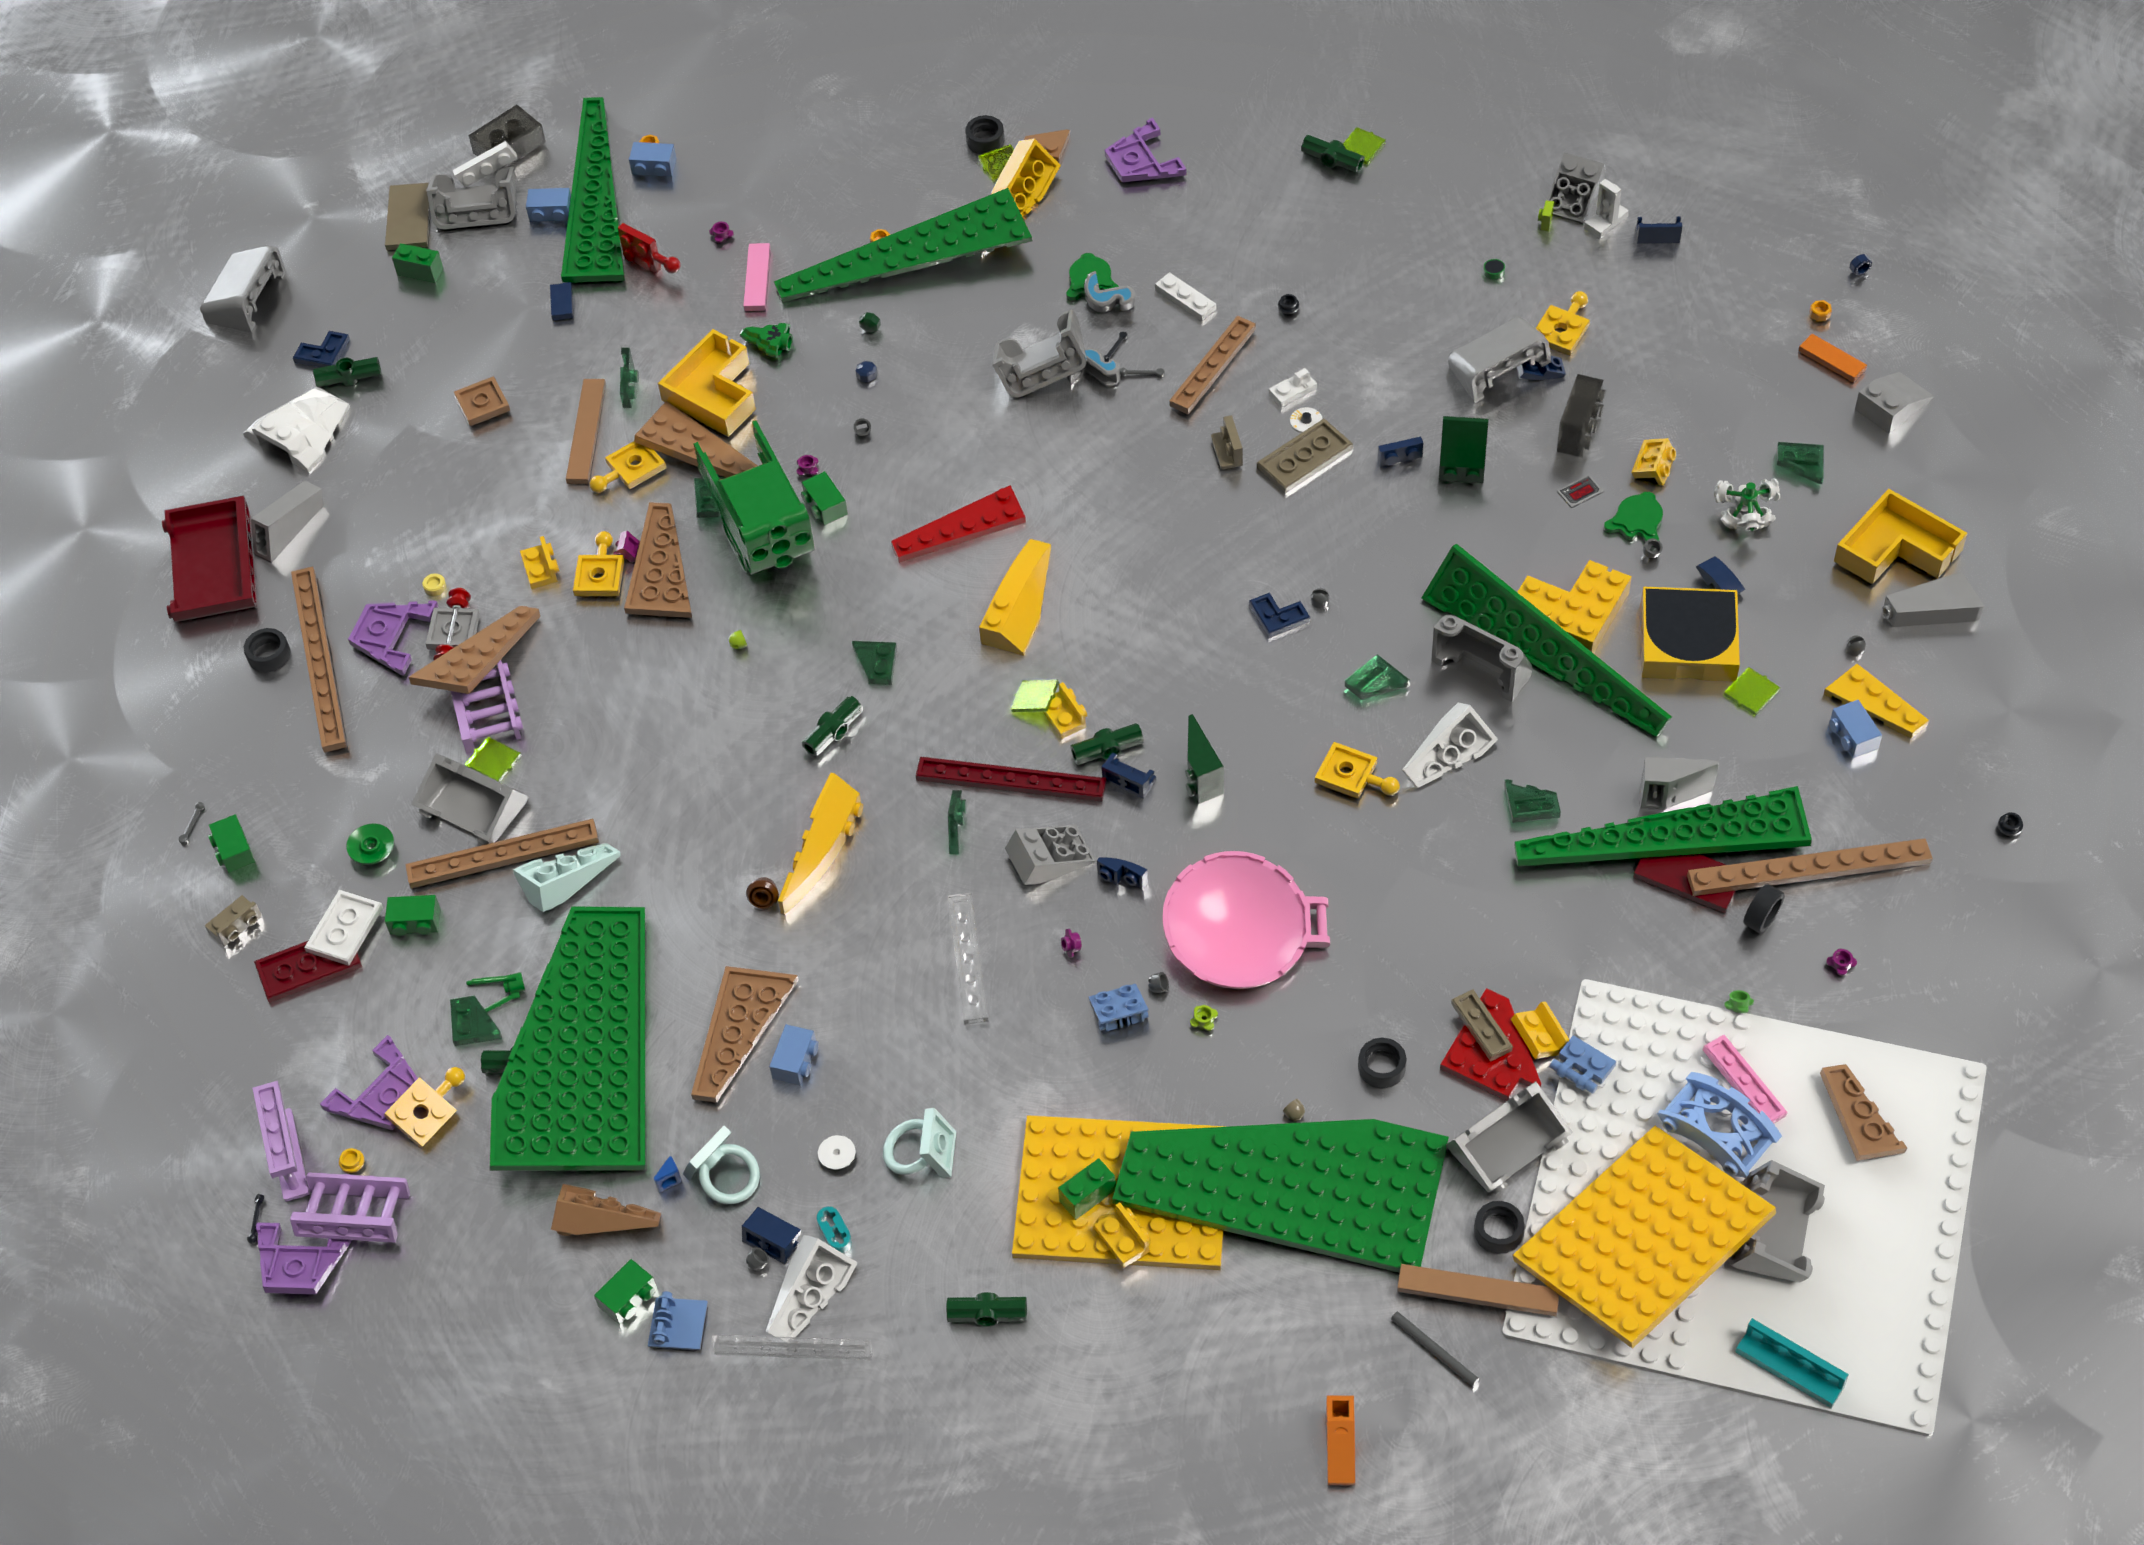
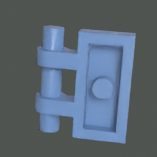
(1585, 1059)

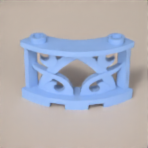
(1720, 1144)

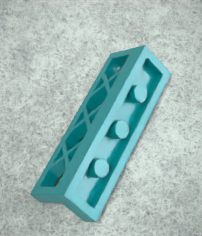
(1792, 1363)

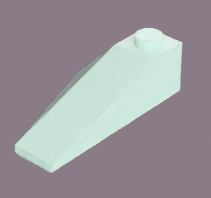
(557, 880)

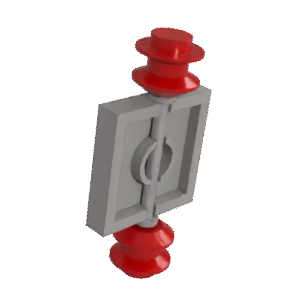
(452, 624)

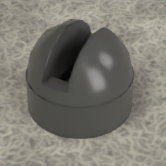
(863, 431)
(1656, 544)
(1320, 598)
(1858, 646)
(1158, 982)
(757, 1259)

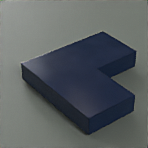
(323, 355)
(1277, 620)

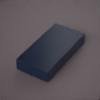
(561, 301)

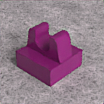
(627, 546)

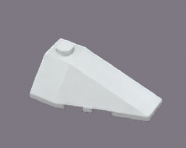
(1453, 741)
(810, 1281)

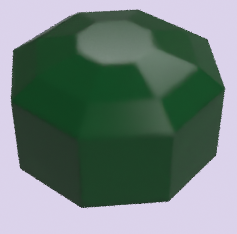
(869, 322)

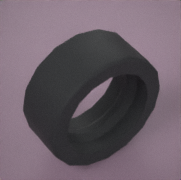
(984, 123)
(262, 637)
(1763, 908)
(1384, 1045)
(1504, 1209)

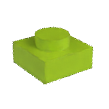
(1545, 215)

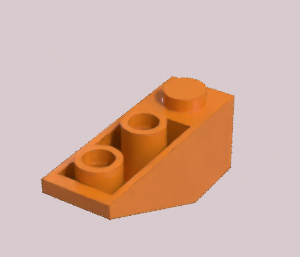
(1340, 1440)

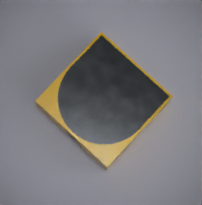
(1690, 634)

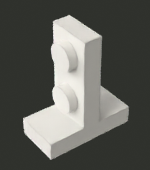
(1608, 211)

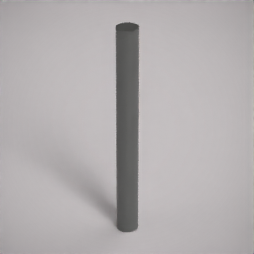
(1435, 1349)

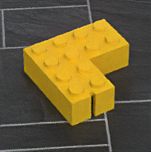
(705, 386)
(1899, 529)
(1587, 608)

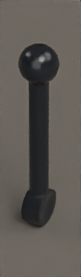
(1122, 337)
(252, 1238)

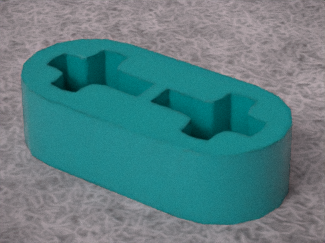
(839, 1227)

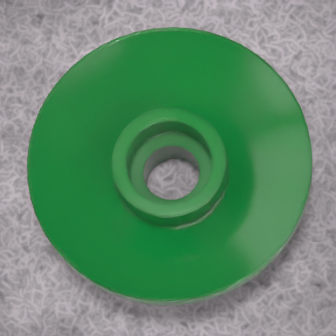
(366, 837)

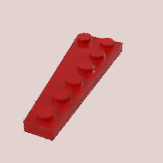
(970, 522)

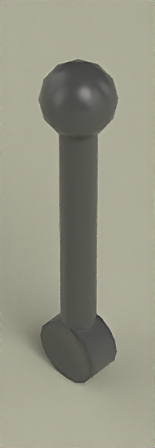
(1159, 372)
(183, 839)

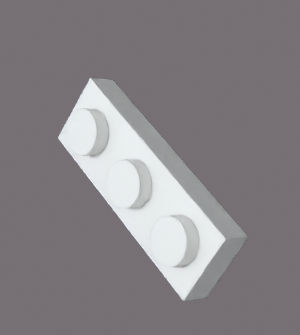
(485, 164)
(1185, 296)

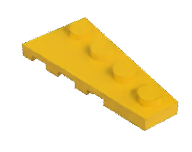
(1877, 701)

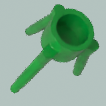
(512, 983)

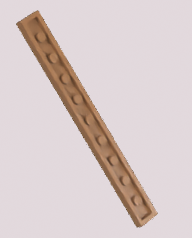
(318, 659)
(1809, 867)

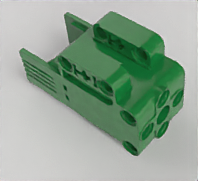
(759, 510)

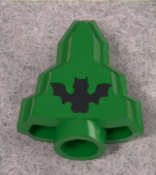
(770, 339)

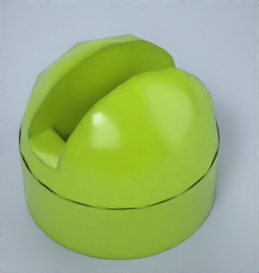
(737, 640)

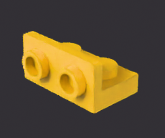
(1654, 460)
(539, 565)
(1065, 713)
(1541, 1031)
(1123, 1235)

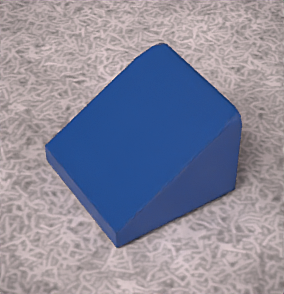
(667, 1175)

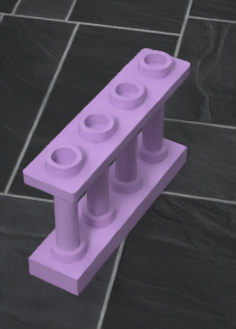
(467, 717)
(280, 1141)
(348, 1226)

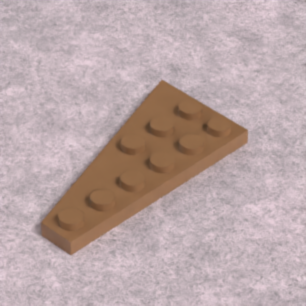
(740, 1016)

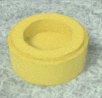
(434, 584)

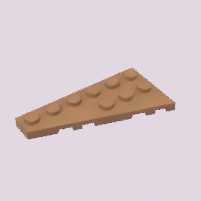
(674, 435)
(658, 572)
(474, 658)

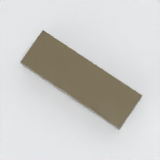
(1481, 1025)

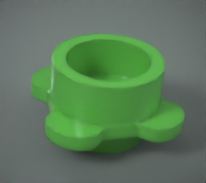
(1739, 1001)

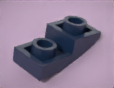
(1536, 372)
(1718, 574)
(1116, 869)

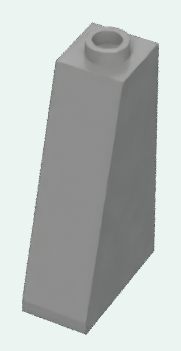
(284, 519)
(1934, 602)

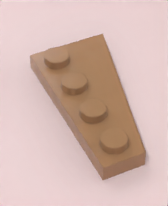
(1859, 1117)

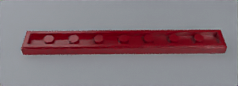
(1011, 779)

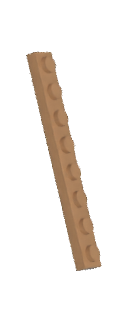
(502, 853)

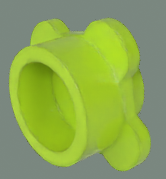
(1204, 1011)

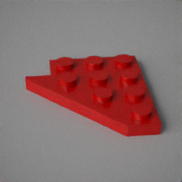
(1502, 1075)

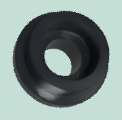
(1288, 304)
(2011, 819)

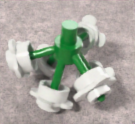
(1745, 499)

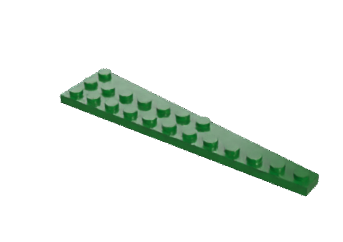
(592, 233)
(957, 233)
(1486, 601)
(1740, 825)

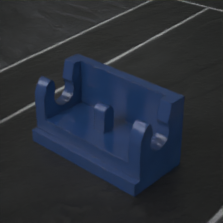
(1658, 232)
(1127, 777)
(770, 1234)

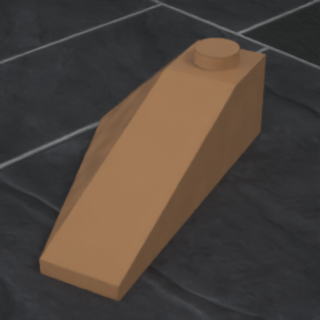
(583, 1213)

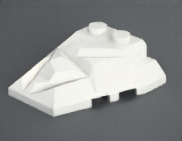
(301, 426)

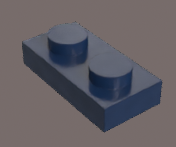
(1400, 451)

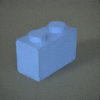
(652, 159)
(548, 204)
(1855, 729)
(793, 1055)

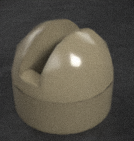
(1294, 1110)

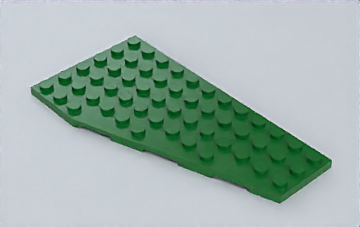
(579, 1059)
(1315, 1186)

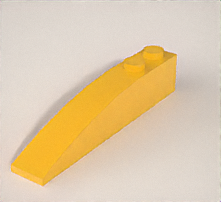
(1027, 174)
(1018, 601)
(831, 825)

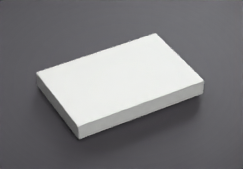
(344, 927)

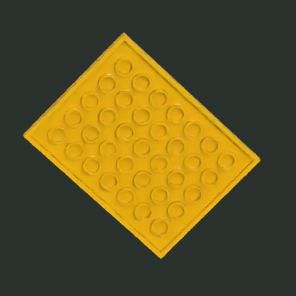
(1045, 1230)
(1644, 1235)

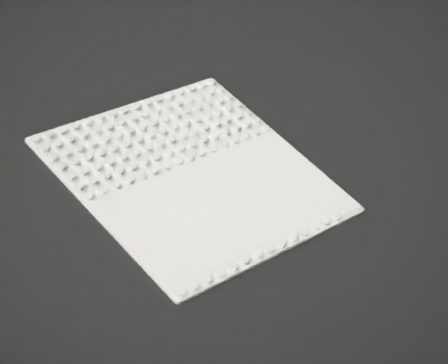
(1877, 1246)

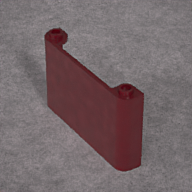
(211, 558)

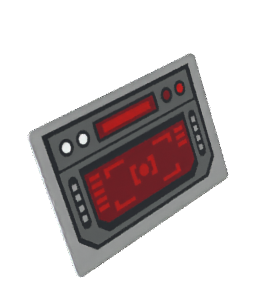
(1580, 490)

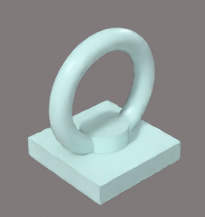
(935, 1149)
(708, 1158)

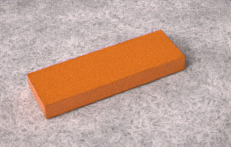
(1832, 358)

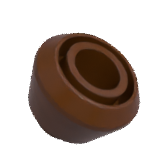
(762, 893)

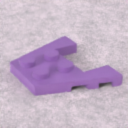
(1134, 160)
(381, 627)
(380, 1094)
(295, 1267)

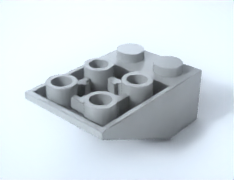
(1576, 187)
(1675, 781)
(1047, 852)

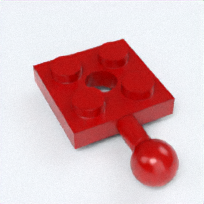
(643, 251)

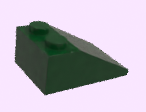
(1463, 449)
(1204, 769)

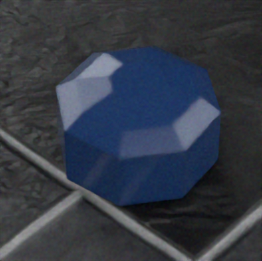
(1860, 264)
(866, 371)

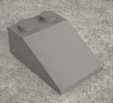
(1891, 400)

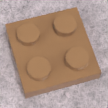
(481, 401)

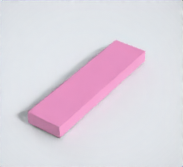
(757, 277)
(1743, 1078)

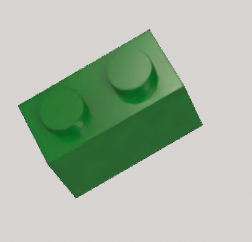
(417, 263)
(824, 498)
(231, 842)
(412, 914)
(1087, 1188)
(625, 1292)

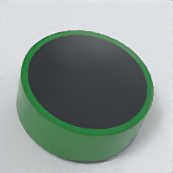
(1494, 269)

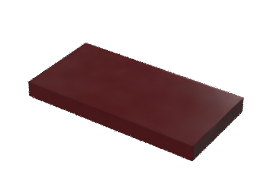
(1671, 875)
(298, 970)

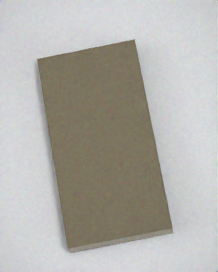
(407, 216)
(1304, 455)

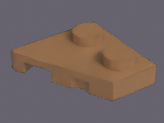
(1053, 142)

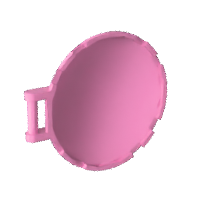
(1240, 920)

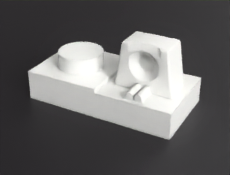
(1293, 388)

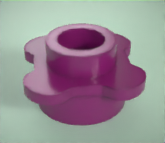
(721, 231)
(807, 465)
(1071, 943)
(1842, 955)

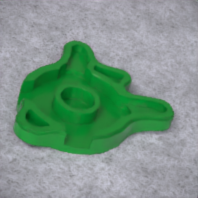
(1080, 270)
(1637, 516)

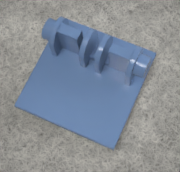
(1117, 1005)
(677, 1323)

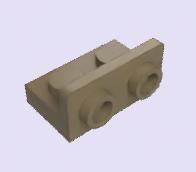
(1228, 445)
(233, 920)

